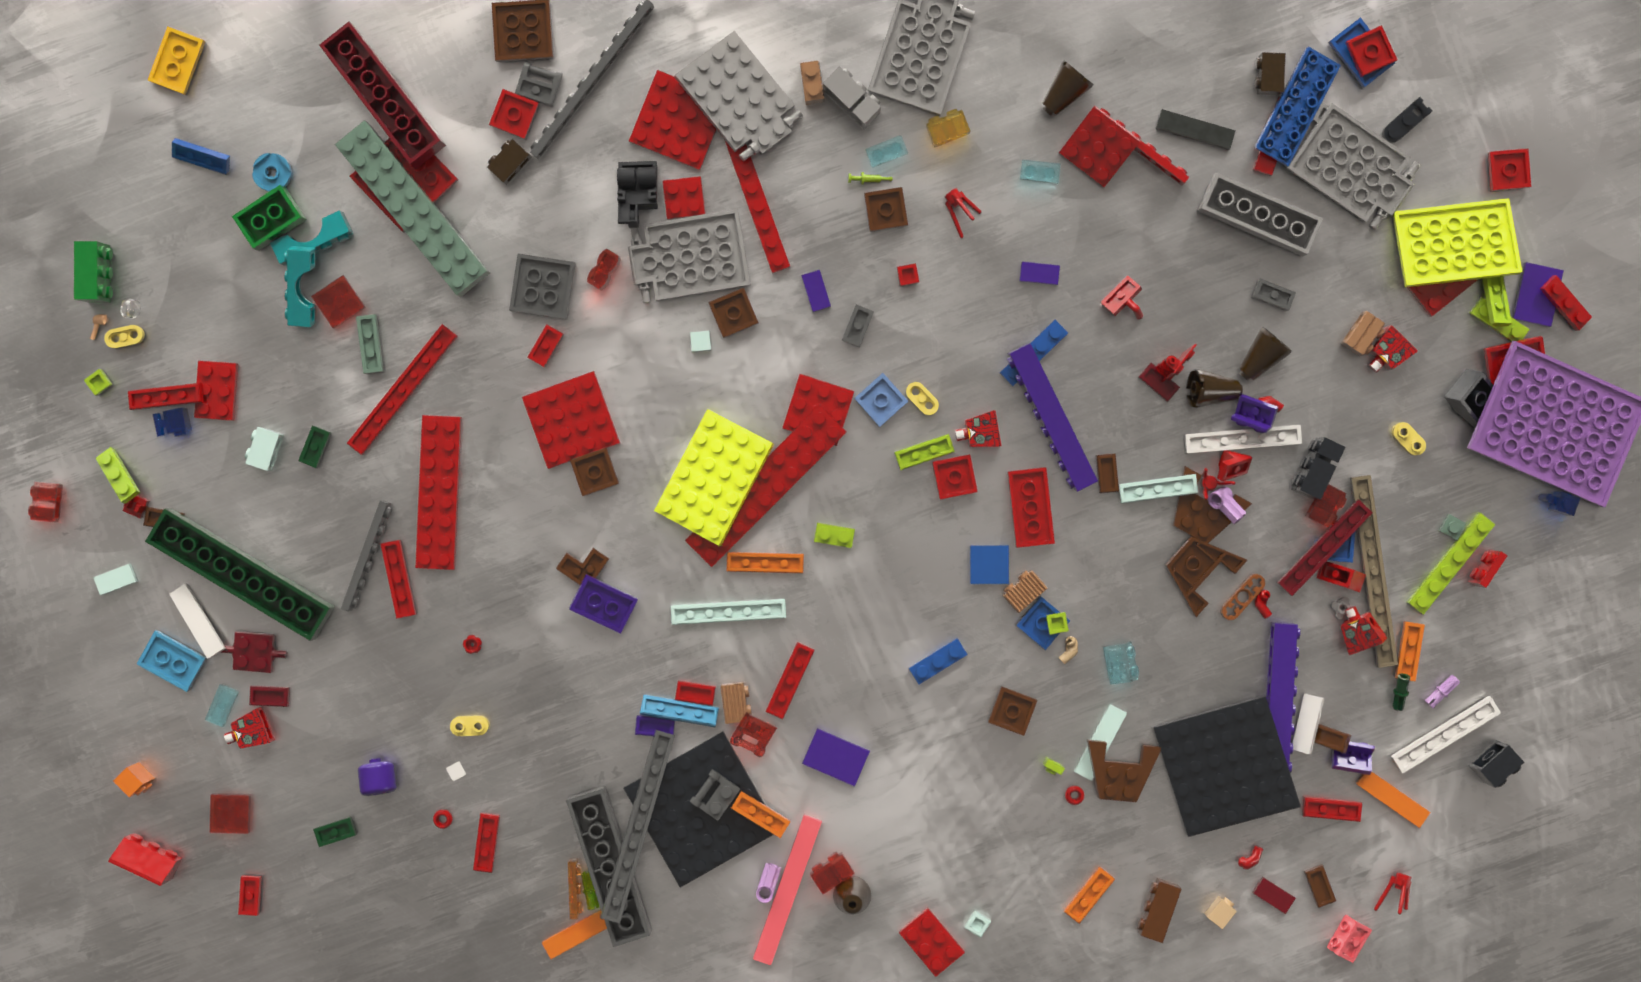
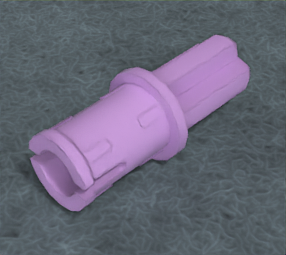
(1442, 691)

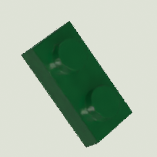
(314, 446)
(335, 831)

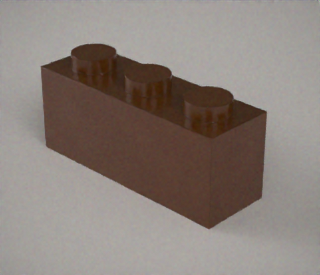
(1159, 910)

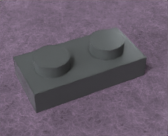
(1274, 294)
(857, 325)

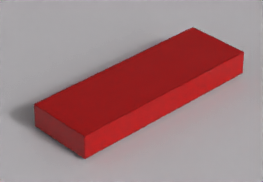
(1332, 809)
(486, 842)

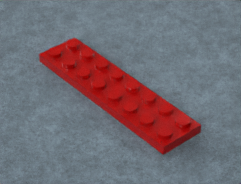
(438, 492)

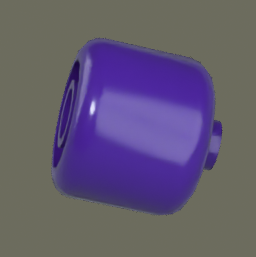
(376, 777)

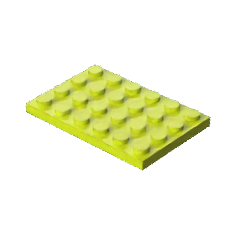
(1457, 242)
(714, 477)

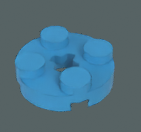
(260, 171)

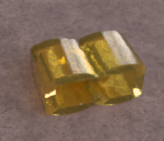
(947, 128)

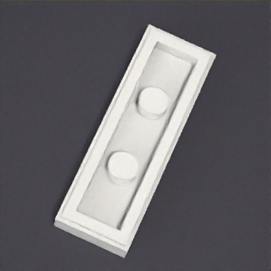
(1307, 723)

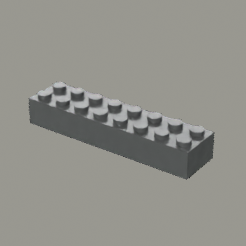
(601, 846)

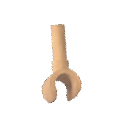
(98, 320)

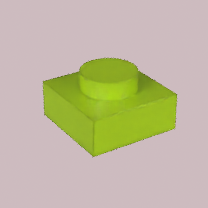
(98, 382)
(1057, 623)
(1053, 767)

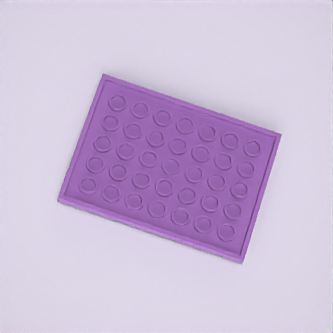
(1557, 424)

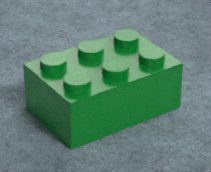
(269, 217)
(92, 272)

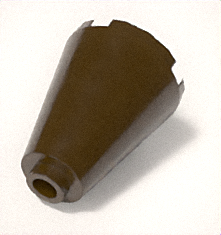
(1065, 89)
(1263, 355)
(1211, 388)
(852, 895)

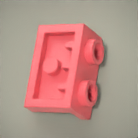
(1349, 938)

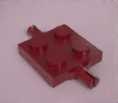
(254, 652)

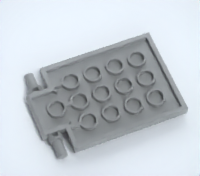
(921, 53)
(738, 96)
(1354, 166)
(689, 256)

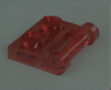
(756, 729)

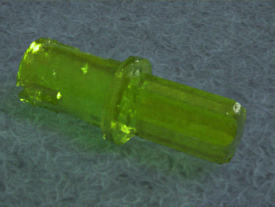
(589, 891)

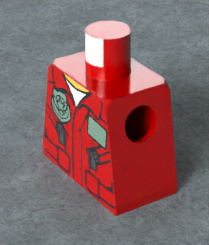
(1391, 350)
(981, 431)
(1361, 631)
(250, 730)

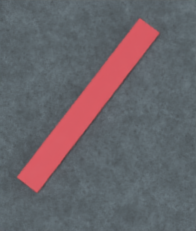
(787, 889)

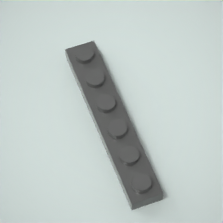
(364, 564)

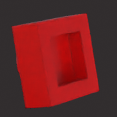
(908, 274)

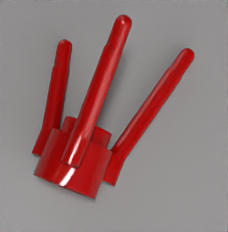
(956, 199)
(1209, 483)
(1401, 882)

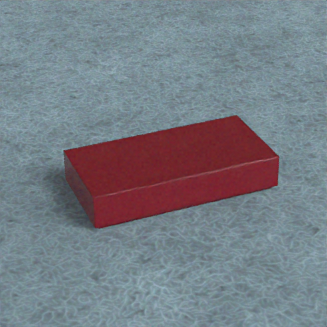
(1153, 380)
(269, 696)
(1274, 895)

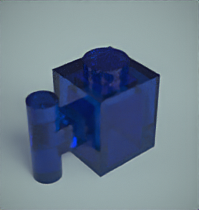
(175, 421)
(1561, 502)

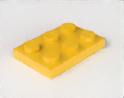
(176, 60)

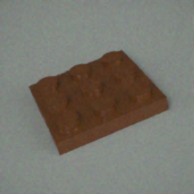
(522, 30)

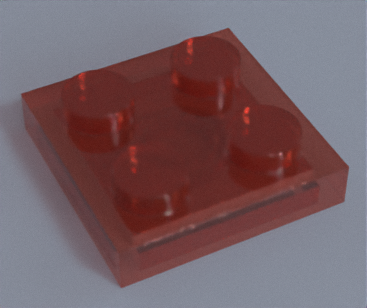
(338, 301)
(230, 813)

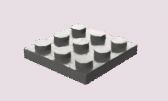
(542, 286)

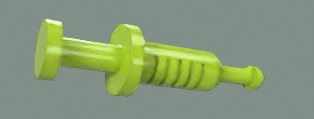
(867, 178)

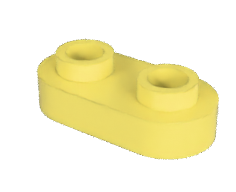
(125, 336)
(922, 398)
(1408, 440)
(469, 727)

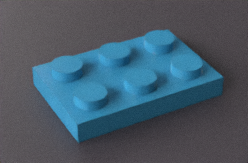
(171, 660)

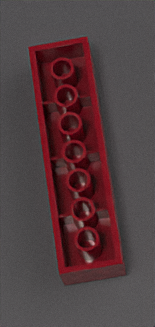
(382, 95)

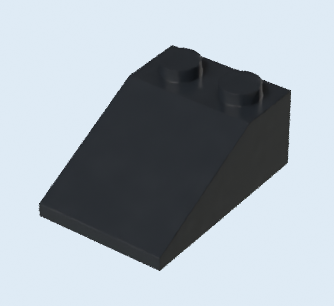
(1470, 395)

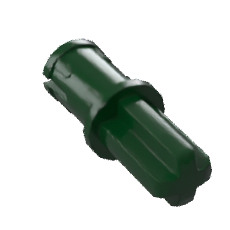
(1401, 691)

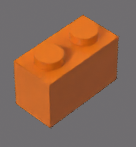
(134, 780)

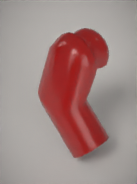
(1253, 860)

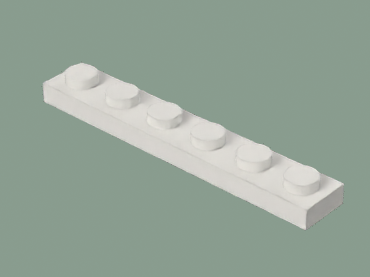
(1242, 439)
(1445, 734)

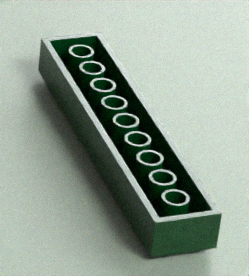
(240, 574)

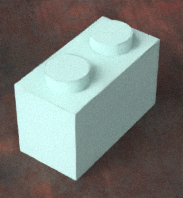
(264, 448)

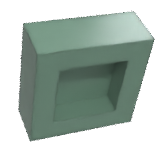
(1452, 527)

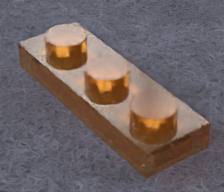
(575, 888)

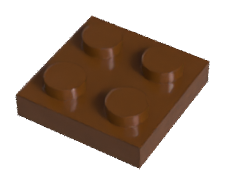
(886, 209)
(733, 312)
(594, 471)
(1012, 710)

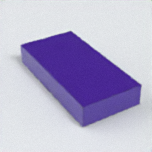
(1039, 273)
(816, 290)
(647, 725)

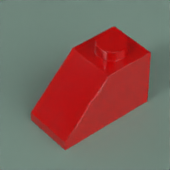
(1341, 576)

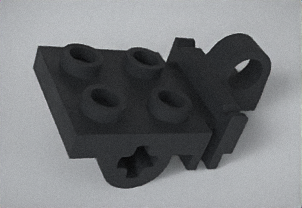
(636, 190)

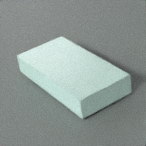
(115, 579)

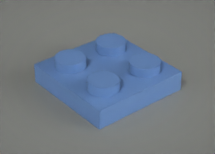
(881, 399)

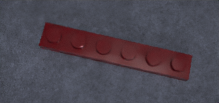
(1324, 547)

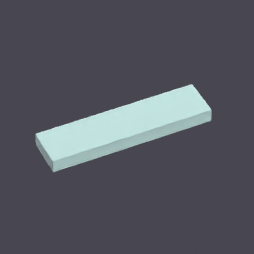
(1158, 488)
(1106, 732)

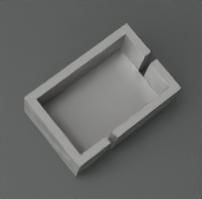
(852, 97)

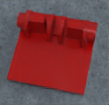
(1172, 366)

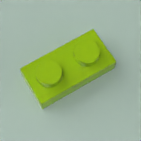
(834, 535)

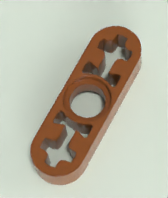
(1237, 611)

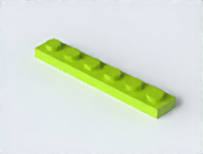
(1451, 563)

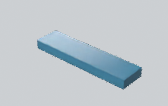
(679, 711)

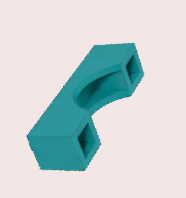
(334, 228)
(299, 309)

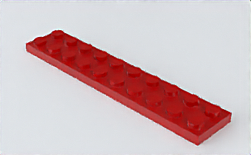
(778, 475)

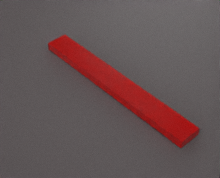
(402, 389)

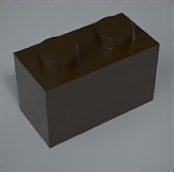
(1270, 73)
(508, 161)

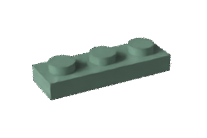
(369, 344)

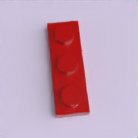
(1566, 303)

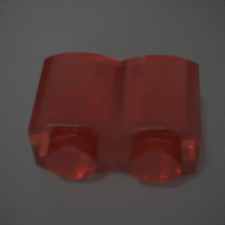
(606, 265)
(45, 501)
(1325, 510)
(832, 872)

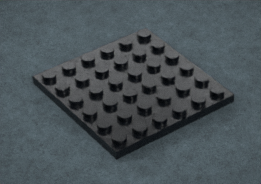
(1227, 766)
(685, 833)

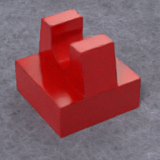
(136, 506)

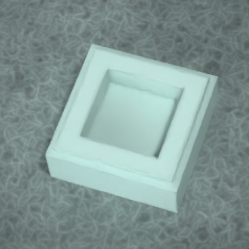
(700, 341)
(977, 924)

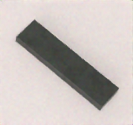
(1195, 129)

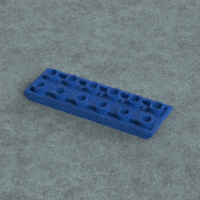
(1297, 106)

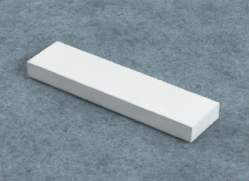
(197, 621)

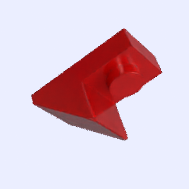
(1233, 465)

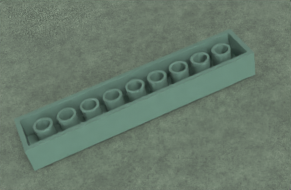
(412, 208)

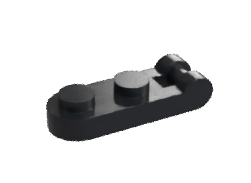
(1405, 121)

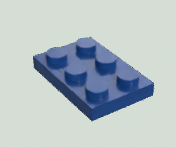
(1339, 46)

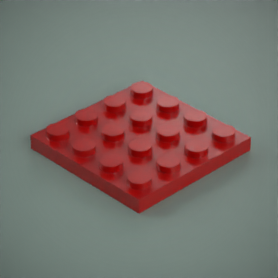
(673, 123)
(431, 176)
(571, 419)

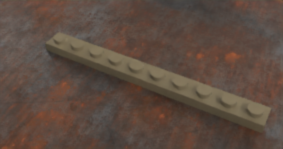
(1374, 569)

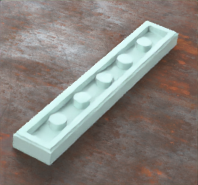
(728, 611)

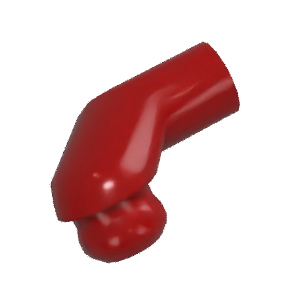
(1269, 399)
(1261, 602)

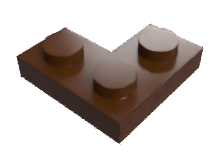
(577, 570)

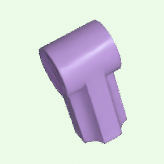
(1223, 500)
(768, 880)

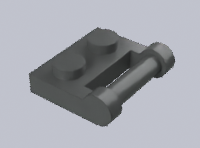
(536, 89)
(721, 797)

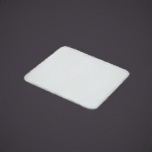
(456, 771)

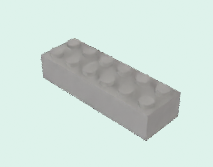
(1260, 214)

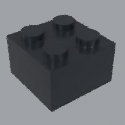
(1496, 764)

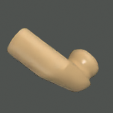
(1071, 649)

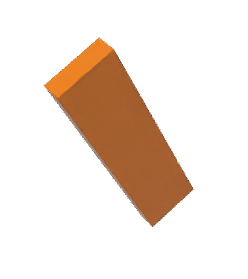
(765, 562)
(1393, 798)
(574, 934)

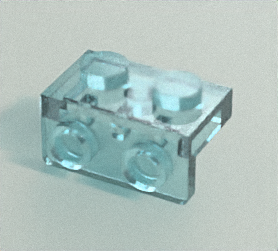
(1121, 663)

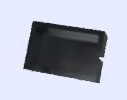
(1316, 468)

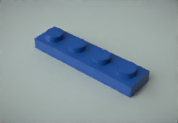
(1042, 345)

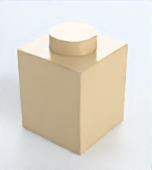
(1221, 911)

